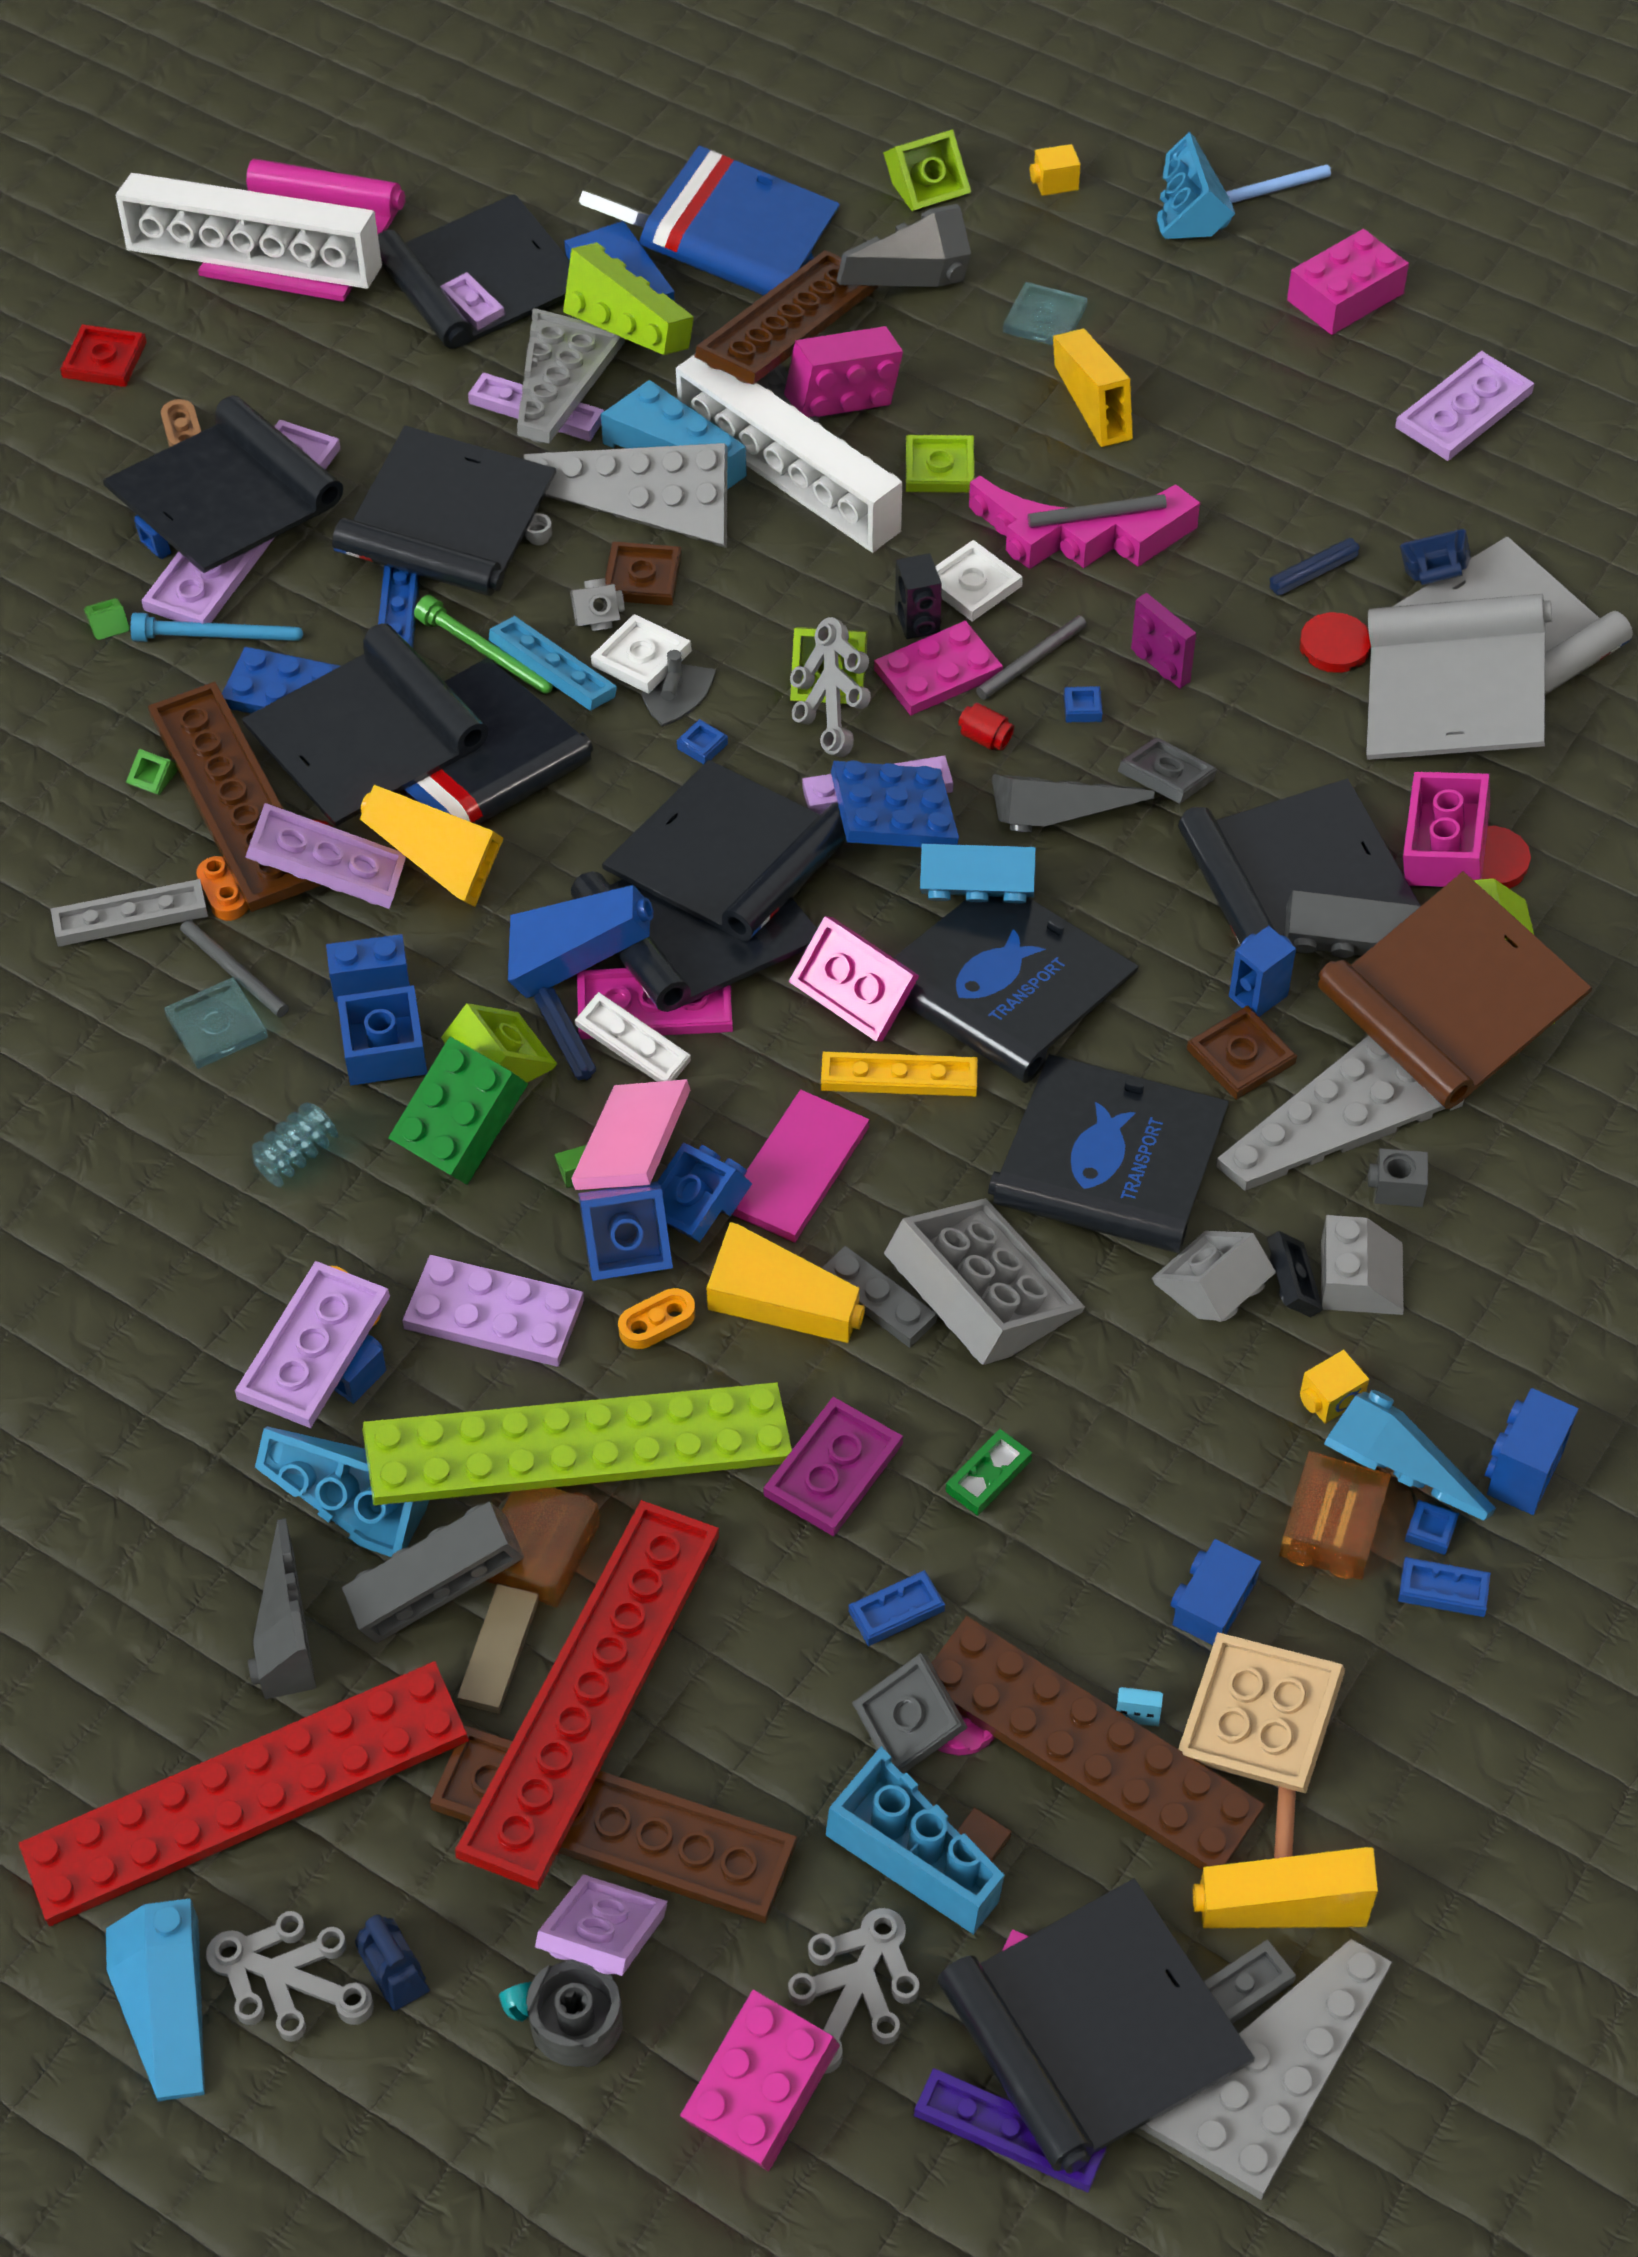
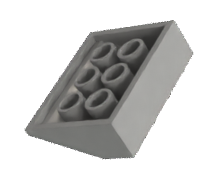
(981, 1278)

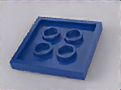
(893, 804)

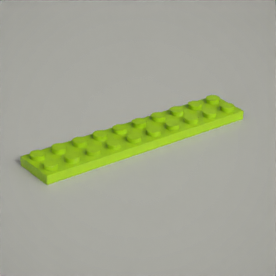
(575, 1443)

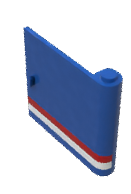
(737, 222)

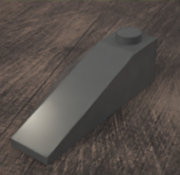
(921, 254)
(1042, 802)
(281, 1637)

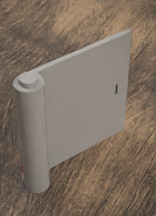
(1573, 637)
(1457, 676)

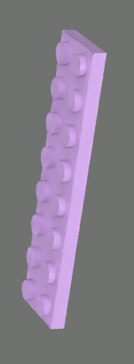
(195, 596)

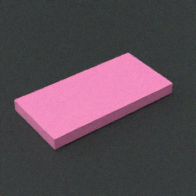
(631, 1135)

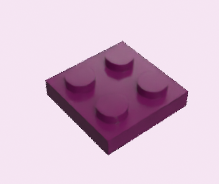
(1163, 640)

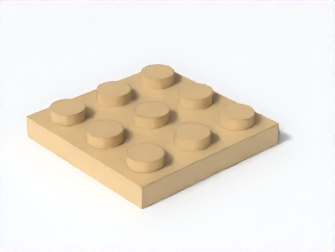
(1262, 1712)

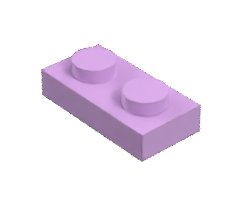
(473, 301)

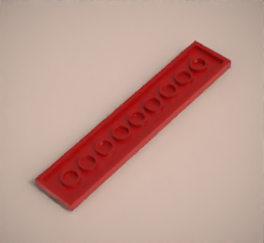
(587, 1696)
(241, 1793)

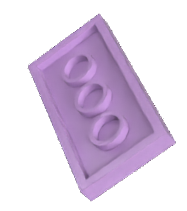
(1464, 405)
(326, 856)
(493, 1310)
(312, 1344)

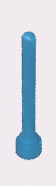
(147, 627)

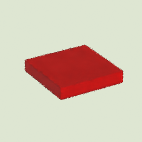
(103, 355)

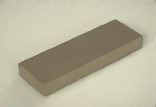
(498, 1649)

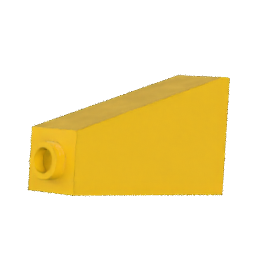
(1095, 385)
(440, 844)
(781, 1289)
(1290, 1891)

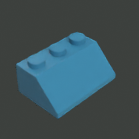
(978, 872)

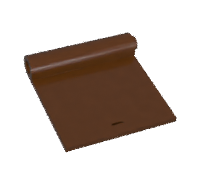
(1453, 992)

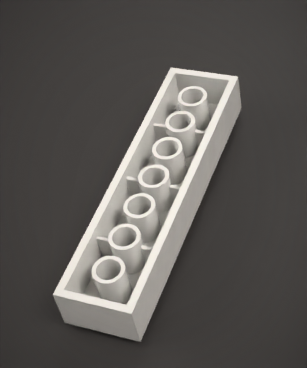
(249, 230)
(798, 454)

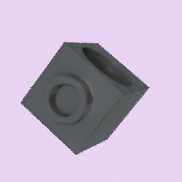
(1412, 1181)

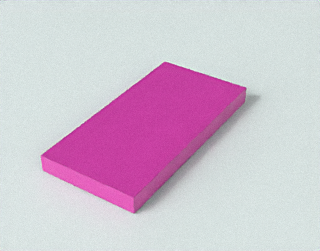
(703, 1015)
(799, 1164)

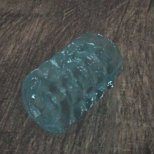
(291, 1141)

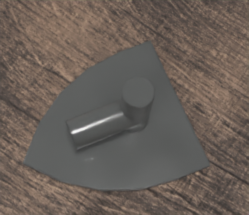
(679, 691)

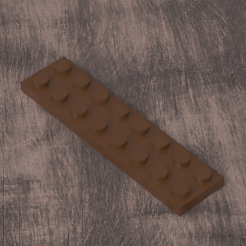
(791, 311)
(224, 786)
(1095, 1747)
(643, 1833)

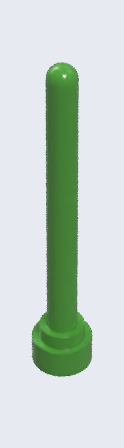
(432, 613)

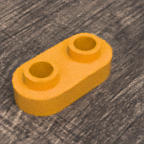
(654, 1318)

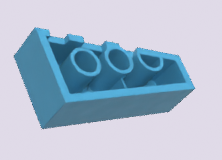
(658, 419)
(913, 1844)

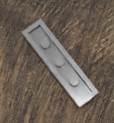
(128, 912)

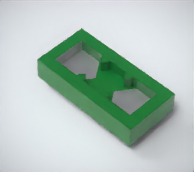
(988, 1472)

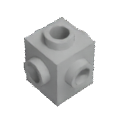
(583, 602)

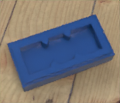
(1444, 1587)
(896, 1608)

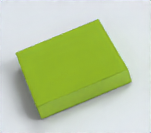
(939, 463)

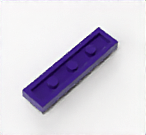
(992, 2124)

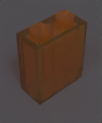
(1334, 1516)
(553, 1535)

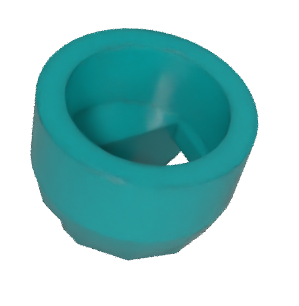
(515, 2001)

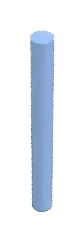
(1279, 183)

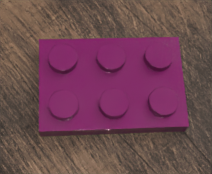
(833, 1466)

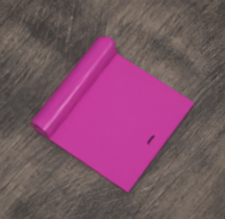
(318, 186)

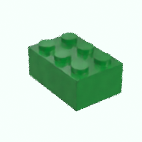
(458, 1110)

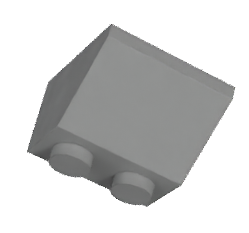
(1360, 1267)
(1216, 1274)

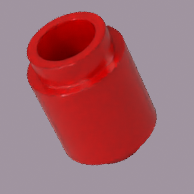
(986, 727)

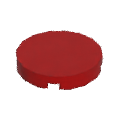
(1335, 642)
(1505, 856)

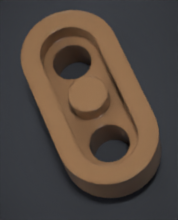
(179, 421)

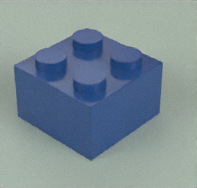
(381, 1035)
(625, 1231)
(1529, 1450)

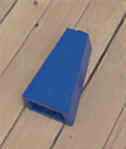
(622, 244)
(574, 935)

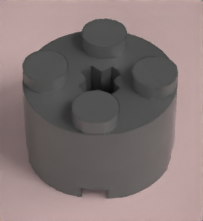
(570, 2035)

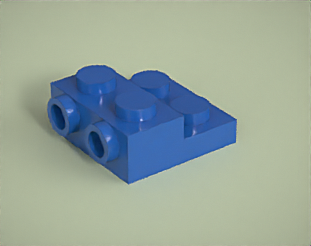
(699, 1188)

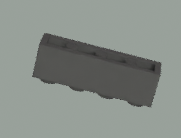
(1340, 923)
(432, 1572)

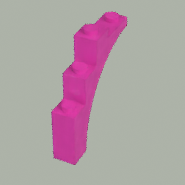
(1132, 535)

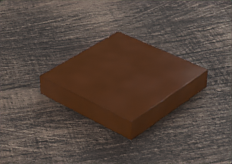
(644, 572)
(1241, 1052)

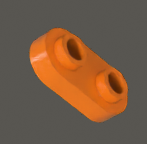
(218, 886)

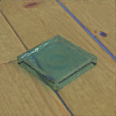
(1044, 313)
(215, 1022)

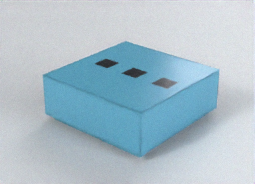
(1140, 1705)

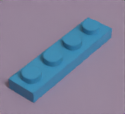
(552, 663)

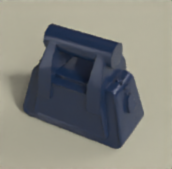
(1436, 557)
(391, 1962)

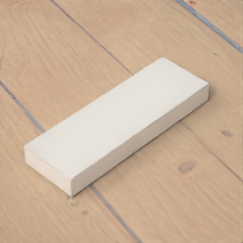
(632, 1039)

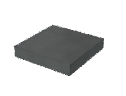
(1167, 770)
(910, 1713)

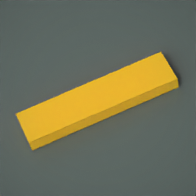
(899, 1074)

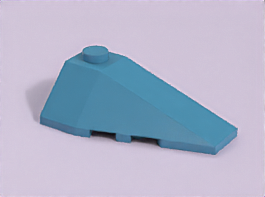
(1193, 195)
(1385, 1437)
(338, 1485)
(158, 1986)

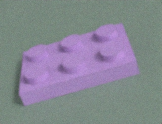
(601, 1925)

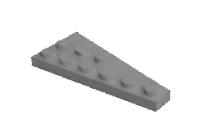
(560, 369)
(654, 486)
(1341, 1109)
(1254, 2115)

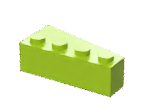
(619, 302)

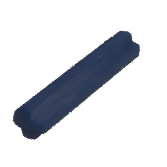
(1314, 566)
(565, 1033)

